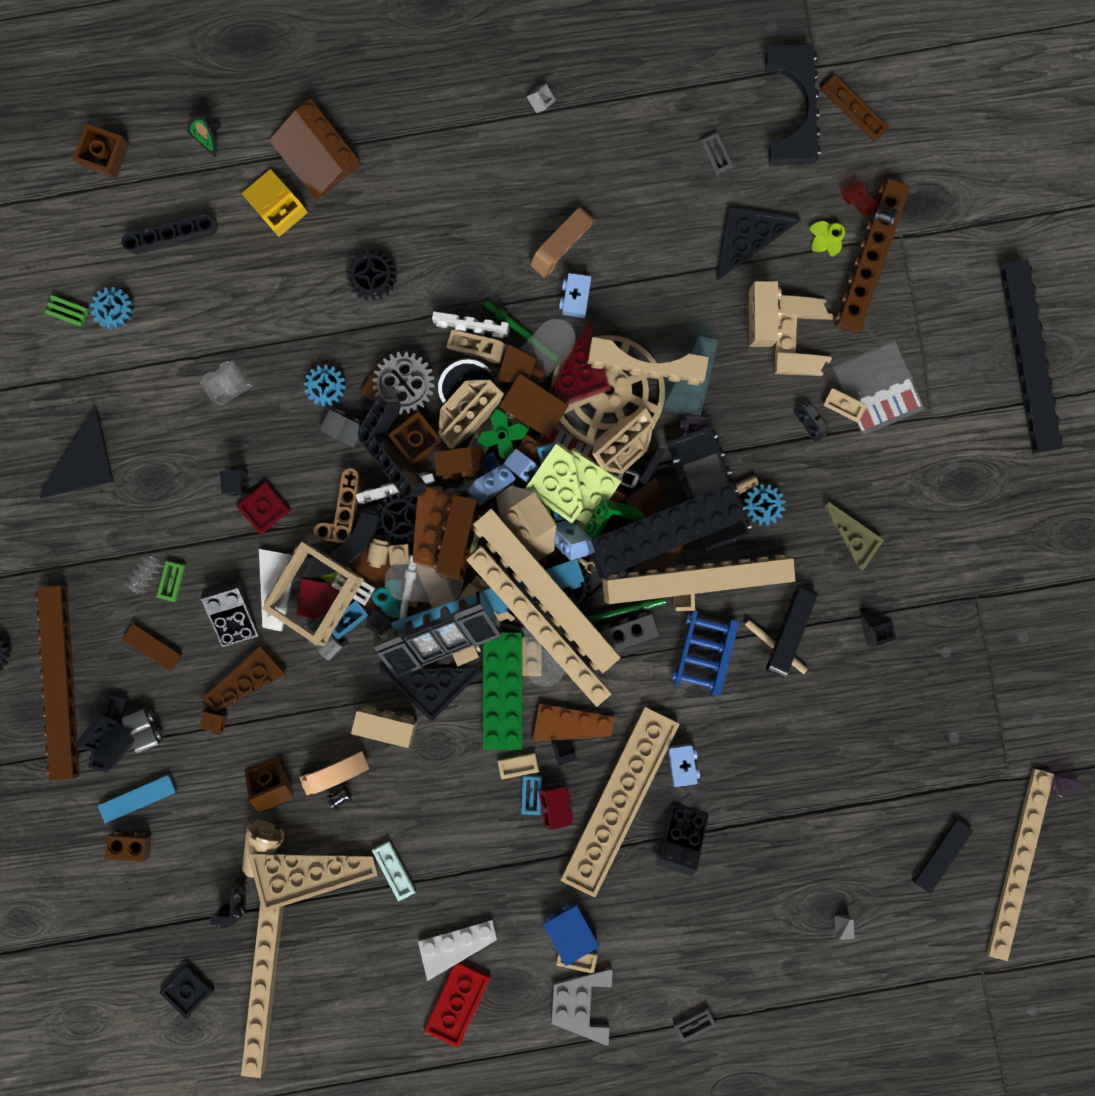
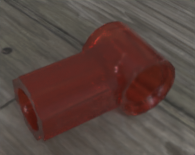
(858, 196)

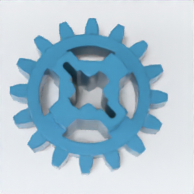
(109, 300)
(325, 377)
(765, 513)

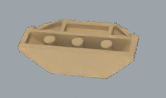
(467, 410)
(624, 442)
(528, 520)

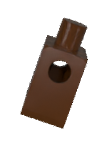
(519, 362)

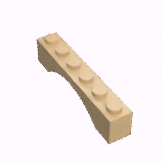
(607, 354)

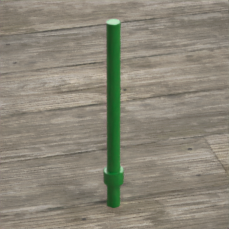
(501, 315)
(646, 605)

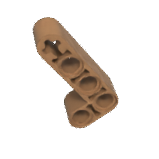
(561, 241)
(342, 505)

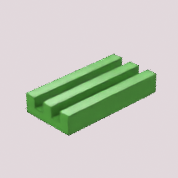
(52, 306)
(170, 585)

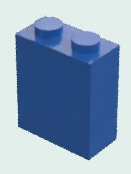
(570, 933)

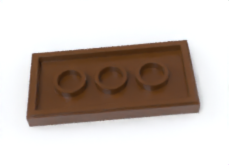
(372, 576)

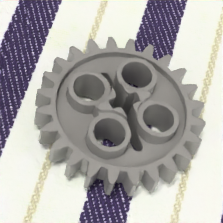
(417, 372)

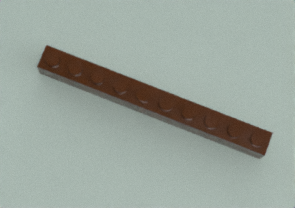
(57, 682)

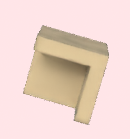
(684, 602)

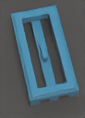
(531, 811)

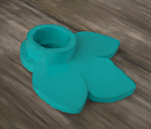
(390, 605)

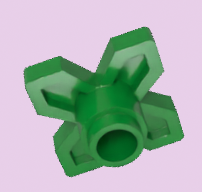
(501, 424)

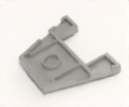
(573, 1003)

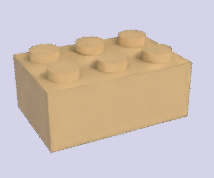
(764, 314)
(384, 726)

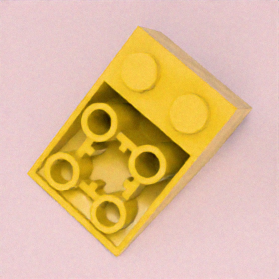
(274, 203)

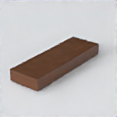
(152, 647)

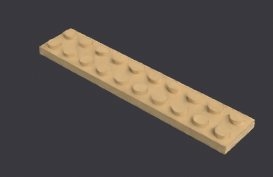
(619, 802)

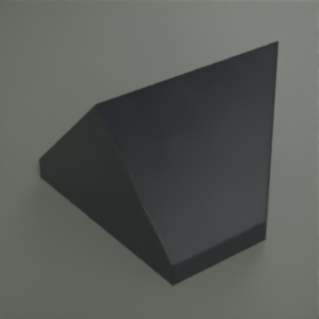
(876, 629)

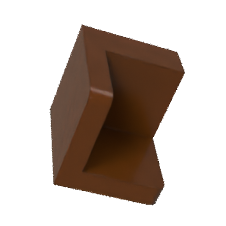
(213, 721)

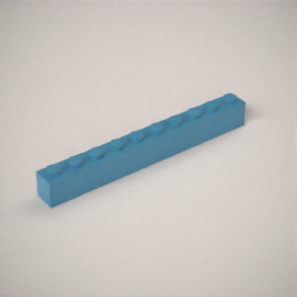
(564, 575)

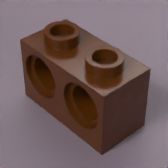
(128, 851)

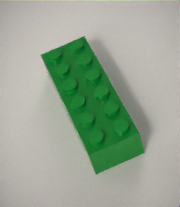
(502, 692)

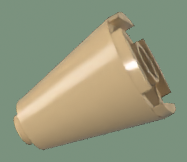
(260, 839)

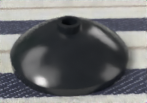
(460, 370)

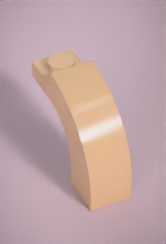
(334, 773)

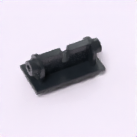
(815, 429)

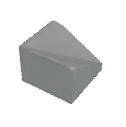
(541, 98)
(844, 927)

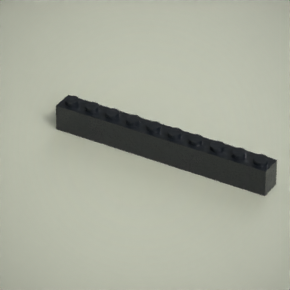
(1030, 357)

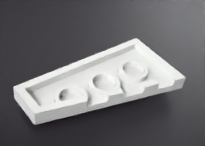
(488, 326)
(387, 489)
(271, 569)
(451, 948)

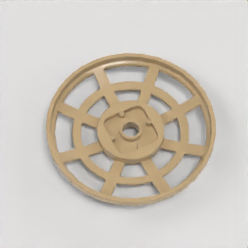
(615, 402)

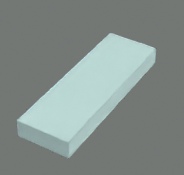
(393, 870)

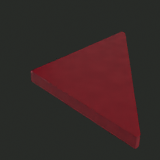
(576, 377)

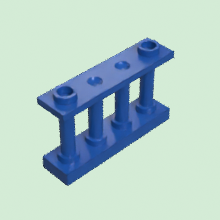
(724, 647)

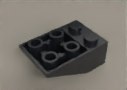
(229, 612)
(682, 840)

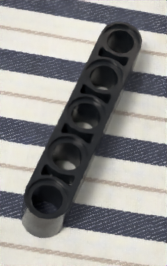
(160, 232)
(791, 631)

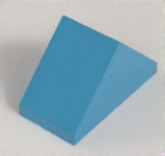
(351, 618)

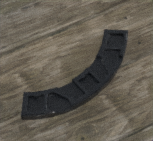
(345, 553)

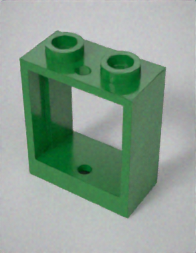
(605, 510)

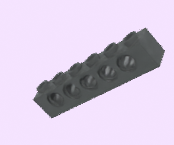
(647, 632)

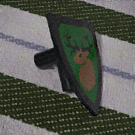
(202, 131)

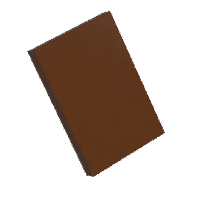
(369, 392)
(534, 405)

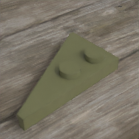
(858, 539)

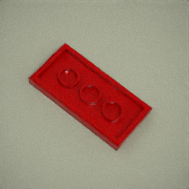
(457, 1004)

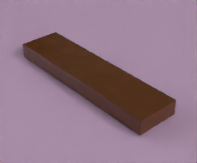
(854, 108)

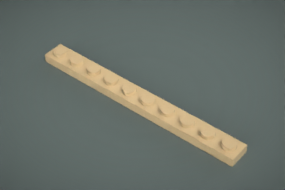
(1020, 864)

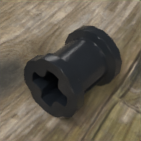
(884, 214)
(339, 798)

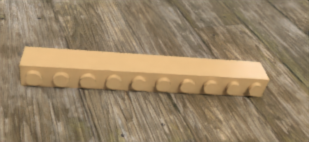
(698, 580)
(547, 591)
(538, 625)
(262, 992)

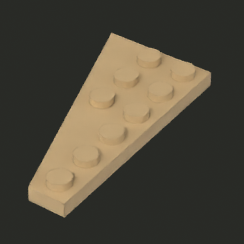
(291, 878)

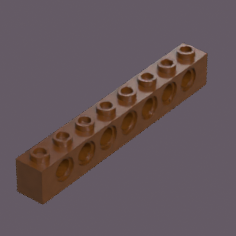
(897, 193)

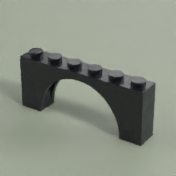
(796, 64)

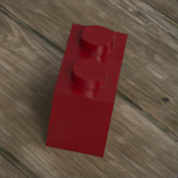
(555, 807)

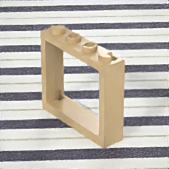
(338, 607)

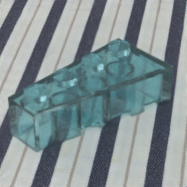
(688, 398)

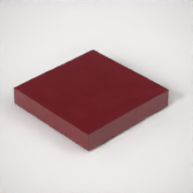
(263, 508)
(315, 598)

